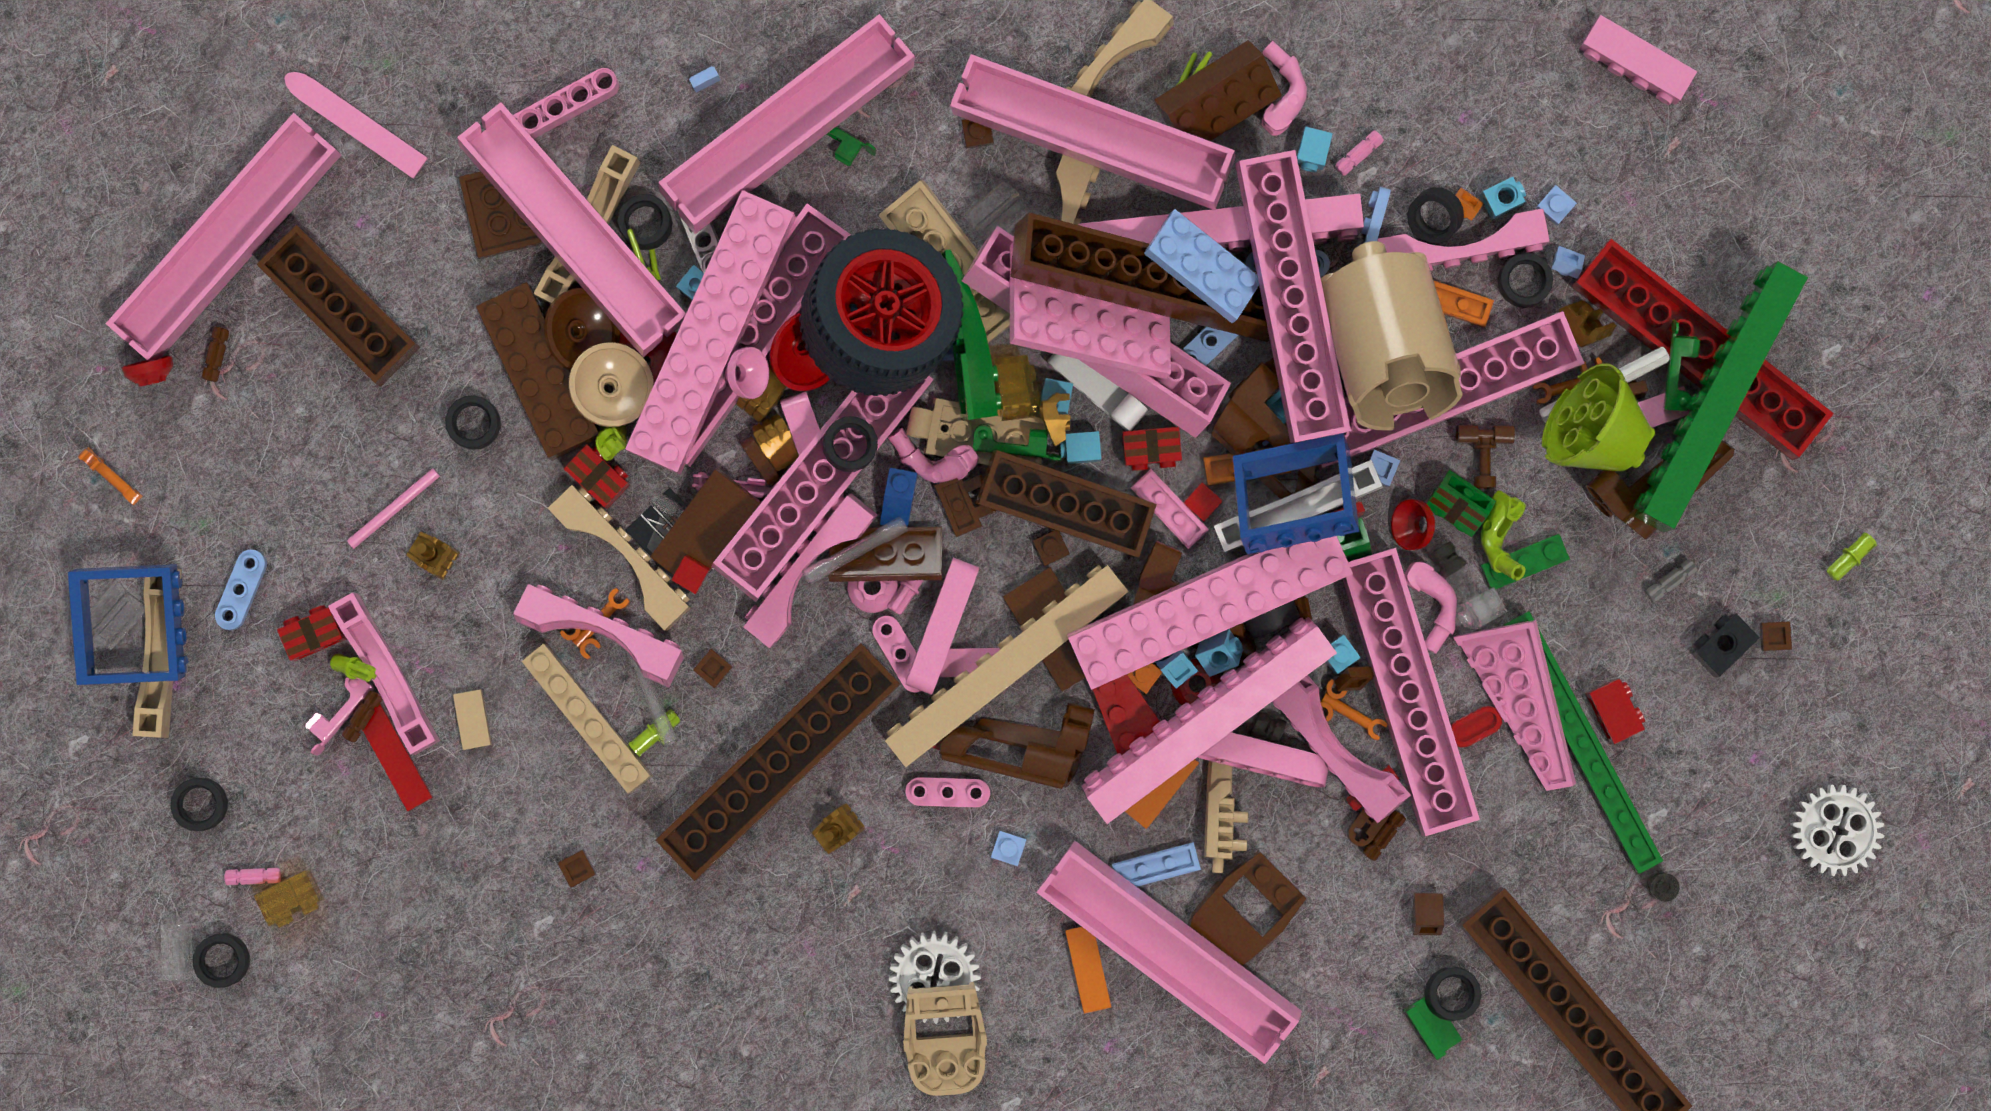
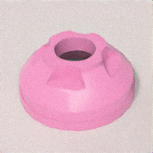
(753, 371)
(872, 603)

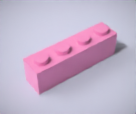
(1637, 60)

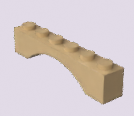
(1142, 30)
(1074, 181)
(604, 197)
(660, 599)
(154, 698)
(586, 718)

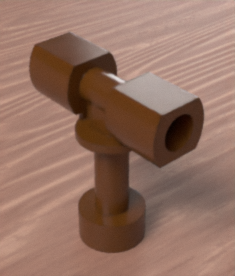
(1484, 441)

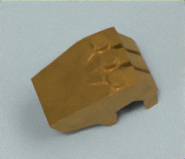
(1585, 323)
(765, 402)
(1055, 423)
(776, 442)
(432, 555)
(838, 828)

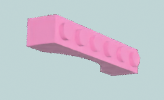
(1522, 231)
(547, 612)
(775, 613)
(390, 681)
(1374, 789)

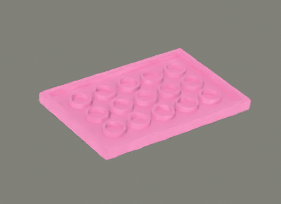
(1088, 328)

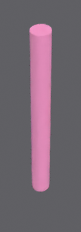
(393, 508)

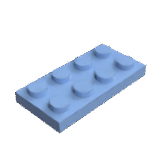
(1203, 266)

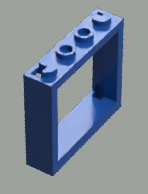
(1290, 458)
(82, 625)

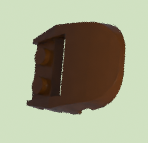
(1227, 928)

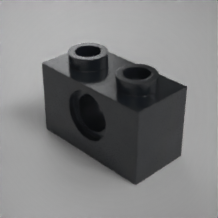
(1740, 639)

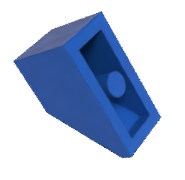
(898, 495)

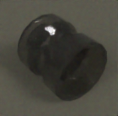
(1447, 559)
(1274, 729)
(1659, 883)

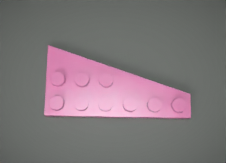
(1519, 685)

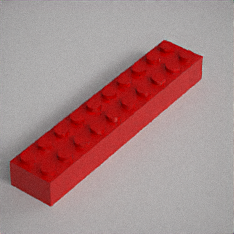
(1646, 307)

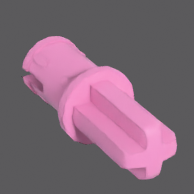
(904, 595)

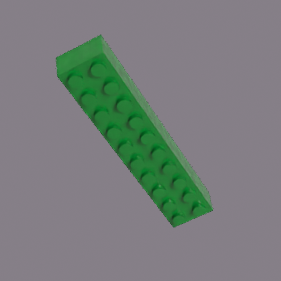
(1720, 396)

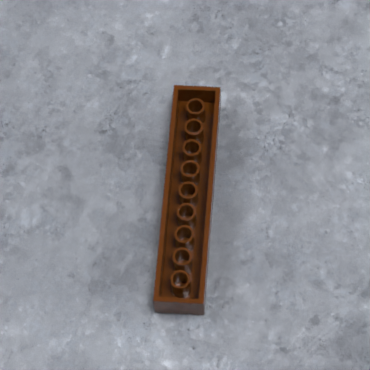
(1116, 272)
(778, 762)
(1569, 1007)

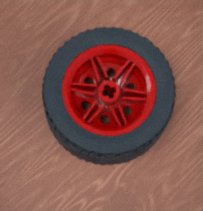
(923, 285)

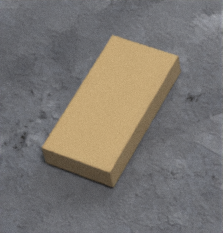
(472, 719)

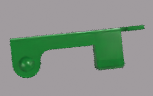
(849, 146)
(1680, 346)
(1036, 447)

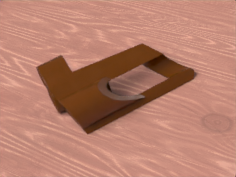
(1250, 422)
(1617, 499)
(1157, 577)
(1050, 754)

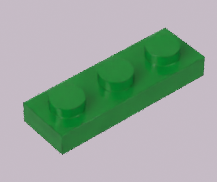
(1534, 559)

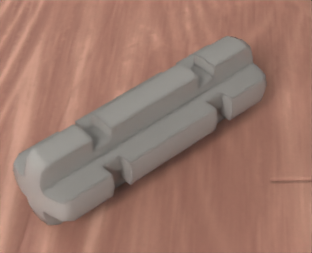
(1671, 580)

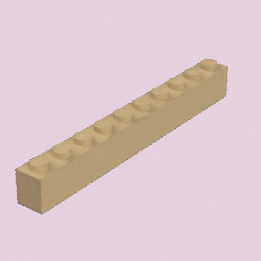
(1006, 666)

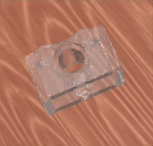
(1480, 609)

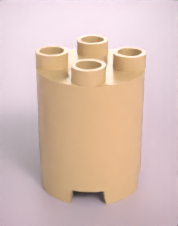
(1391, 336)

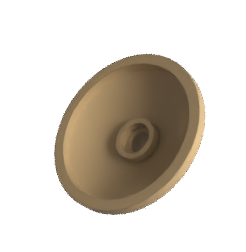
(621, 369)

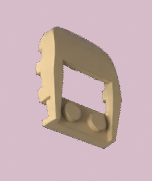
(951, 1061)

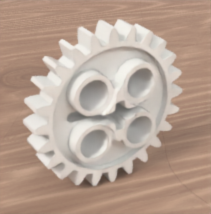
(1860, 840)
(911, 971)

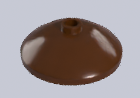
(589, 322)

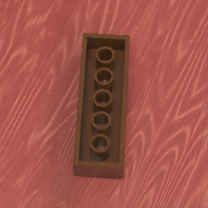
(338, 305)
(517, 332)
(1065, 503)

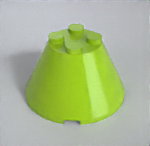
(1597, 424)

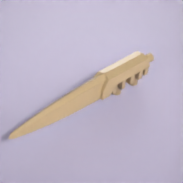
(1221, 816)

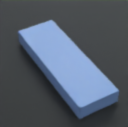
(1159, 865)

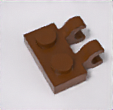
(959, 506)

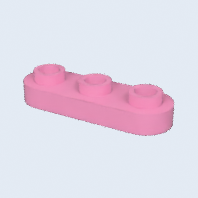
(893, 642)
(961, 792)

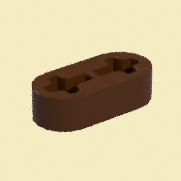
(760, 461)
(1371, 831)

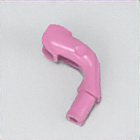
(1280, 116)
(953, 465)
(1424, 578)

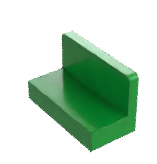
(1435, 1032)

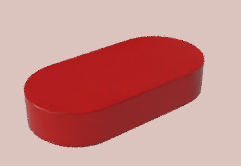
(1476, 726)

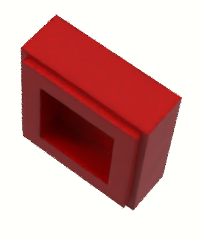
(1203, 502)
(691, 574)

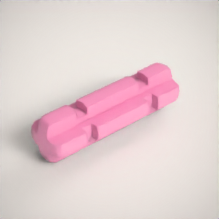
(1359, 153)
(252, 876)

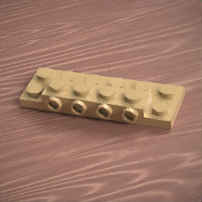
(924, 216)

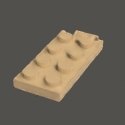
(928, 424)

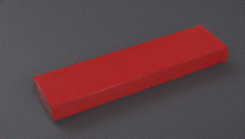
(396, 760)

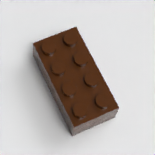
(1220, 94)

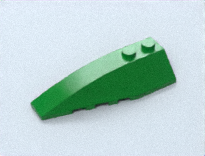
(972, 358)

